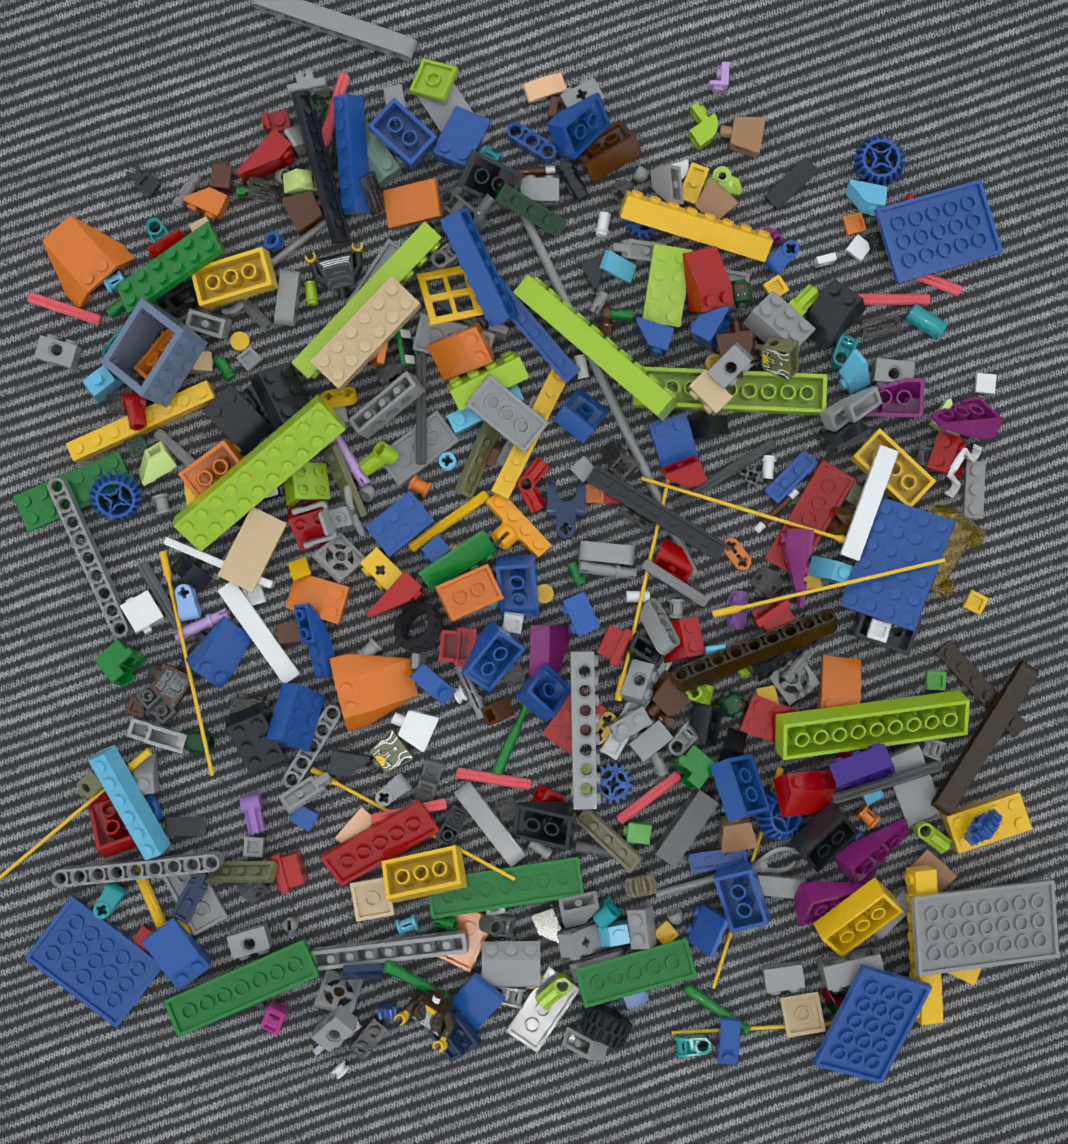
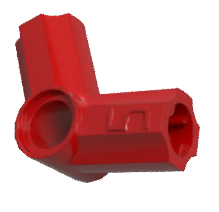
(135, 408)
(533, 475)

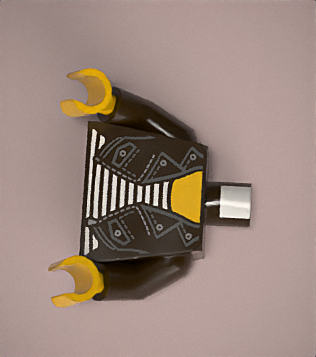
(433, 1013)

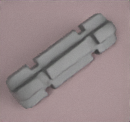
(187, 189)
(797, 665)

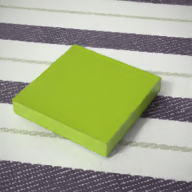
(433, 80)

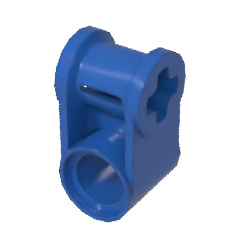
(780, 258)

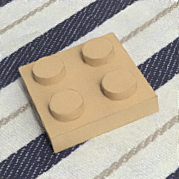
(370, 899)
(802, 1014)

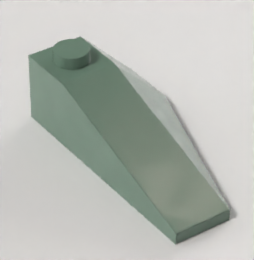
(380, 159)

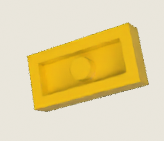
(694, 182)

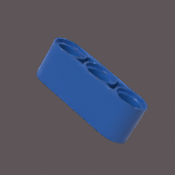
(526, 135)

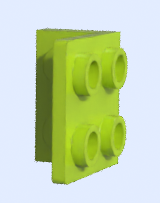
(307, 484)

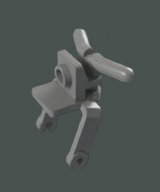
(333, 518)

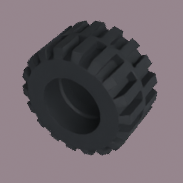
(606, 1026)

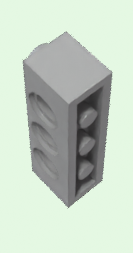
(386, 405)

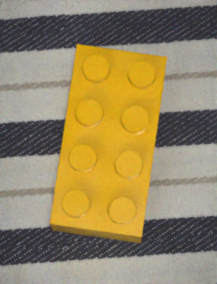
(234, 278)
(907, 479)
(1007, 804)
(424, 874)
(858, 917)

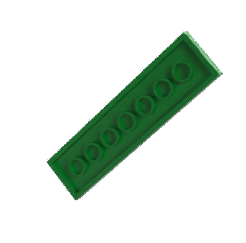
(493, 890)
(241, 988)

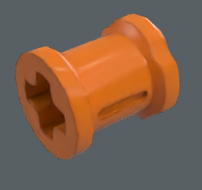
(419, 486)
(867, 816)

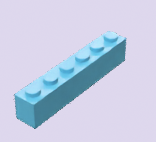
(129, 802)

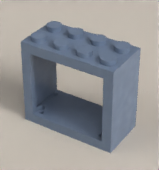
(136, 339)

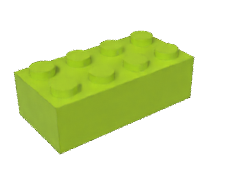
(665, 286)
(506, 370)

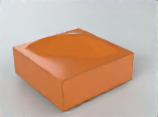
(854, 223)

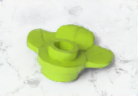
(730, 183)

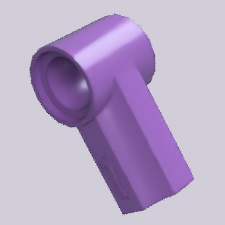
(252, 808)

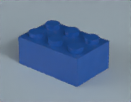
(403, 133)
(400, 524)
(580, 614)
(295, 716)
(740, 787)
(742, 897)

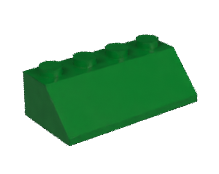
(459, 560)

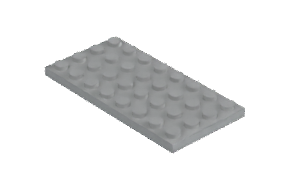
(984, 927)

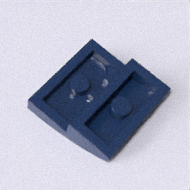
(361, 971)
(461, 1040)

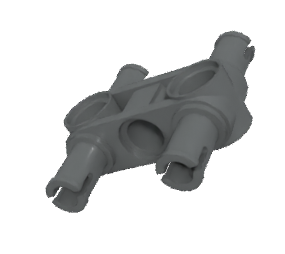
(452, 201)

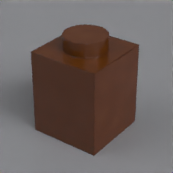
(222, 177)
(287, 632)
(497, 711)

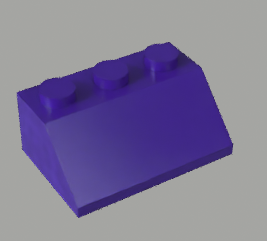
(862, 767)

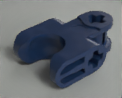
(566, 511)

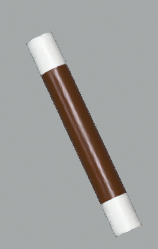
(537, 170)
(776, 510)

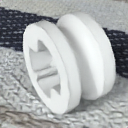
(460, 694)
(340, 1069)

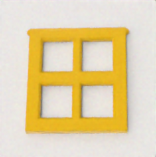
(448, 295)

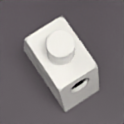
(416, 727)

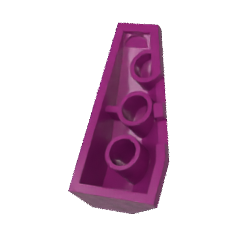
(901, 398)
(969, 418)
(796, 549)
(547, 646)
(863, 856)
(819, 897)

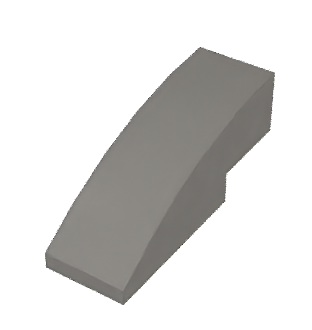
(850, 408)
(156, 735)

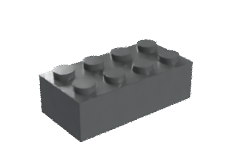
(685, 827)

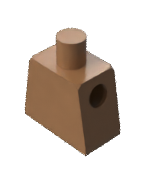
(745, 135)
(716, 200)
(736, 835)

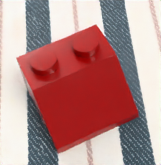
(690, 640)

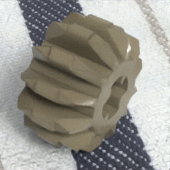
(640, 885)

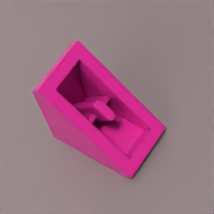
(274, 1017)

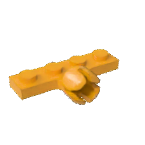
(515, 527)

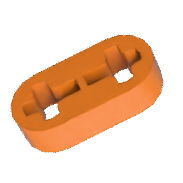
(740, 551)

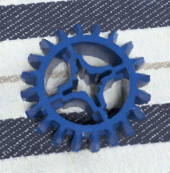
(874, 155)
(108, 493)
(773, 824)

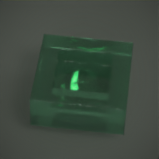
(136, 445)

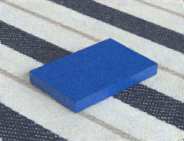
(477, 1000)

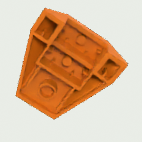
(83, 258)
(371, 686)

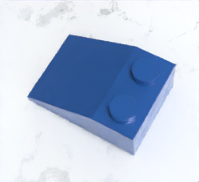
(578, 126)
(460, 135)
(672, 440)
(518, 584)
(219, 652)
(492, 656)
(706, 928)
(177, 953)

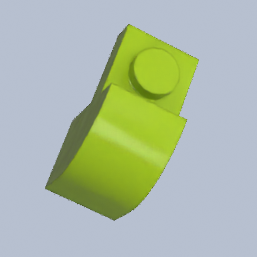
(705, 131)

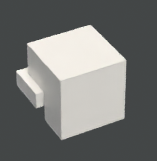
(142, 612)

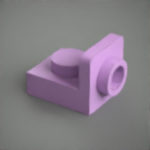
(723, 76)

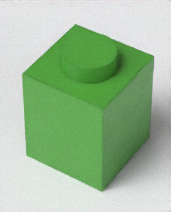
(637, 832)

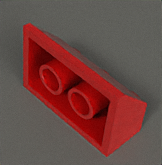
(804, 792)

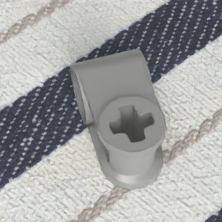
(683, 737)
(931, 748)
(395, 788)
(510, 993)

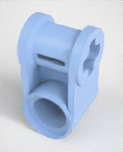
(187, 604)

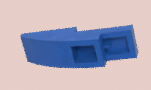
(316, 635)

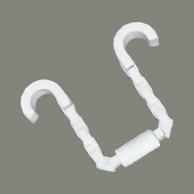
(956, 464)

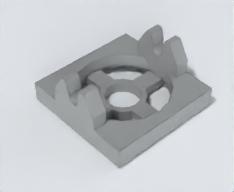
(309, 84)
(338, 575)
(790, 698)
(331, 975)

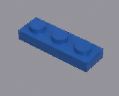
(790, 476)
(715, 860)

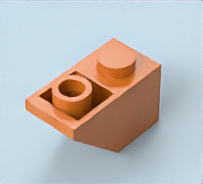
(209, 202)

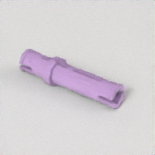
(351, 462)
(202, 624)

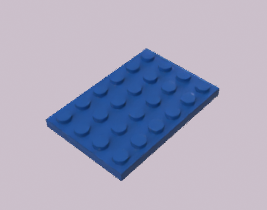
(938, 231)
(897, 540)
(94, 961)
(871, 1024)

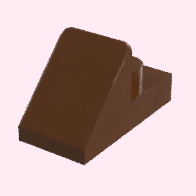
(841, 525)

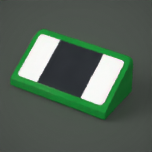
(405, 346)

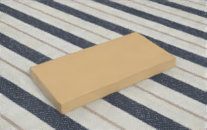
(252, 549)

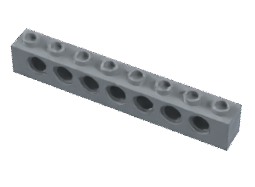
(580, 799)
(391, 949)

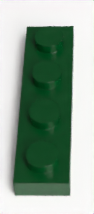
(530, 210)

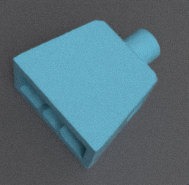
(102, 383)

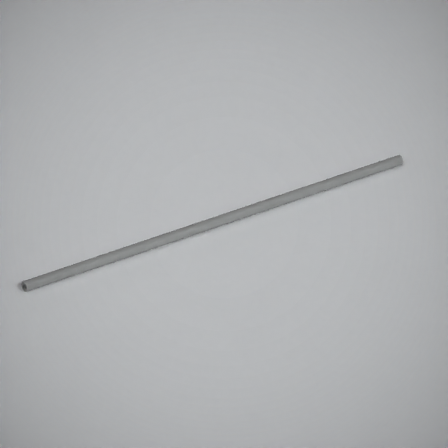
(603, 382)

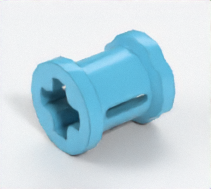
(108, 282)
(451, 465)
(411, 920)

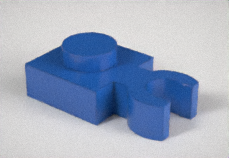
(387, 1011)

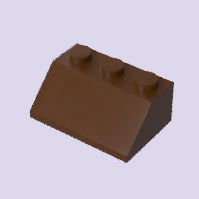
(609, 152)

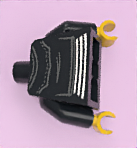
(338, 270)

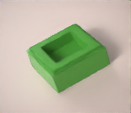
(935, 680)

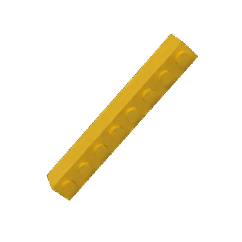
(696, 226)
(156, 416)
(924, 881)

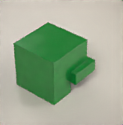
(119, 662)
(694, 767)

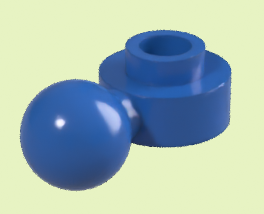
(273, 241)

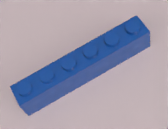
(351, 152)
(478, 267)

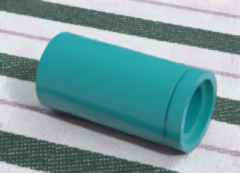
(926, 321)

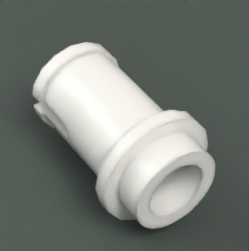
(603, 224)
(580, 361)
(768, 466)
(633, 596)

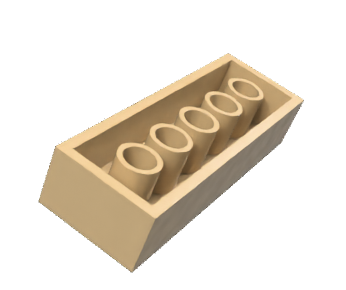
(366, 333)

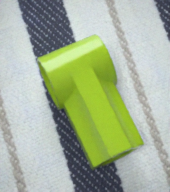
(804, 299)
(381, 455)
(701, 694)
(932, 836)
(553, 992)

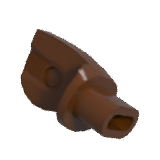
(606, 326)

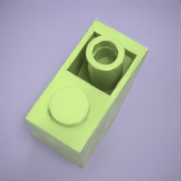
(299, 181)
(155, 463)

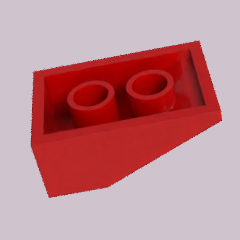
(272, 154)
(706, 280)
(402, 591)
(108, 828)

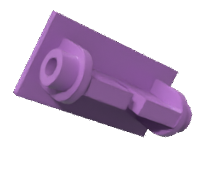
(735, 620)

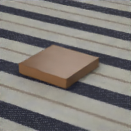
(944, 873)

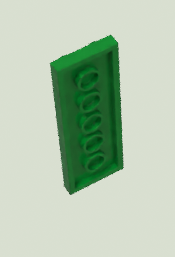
(171, 267)
(37, 505)
(635, 972)

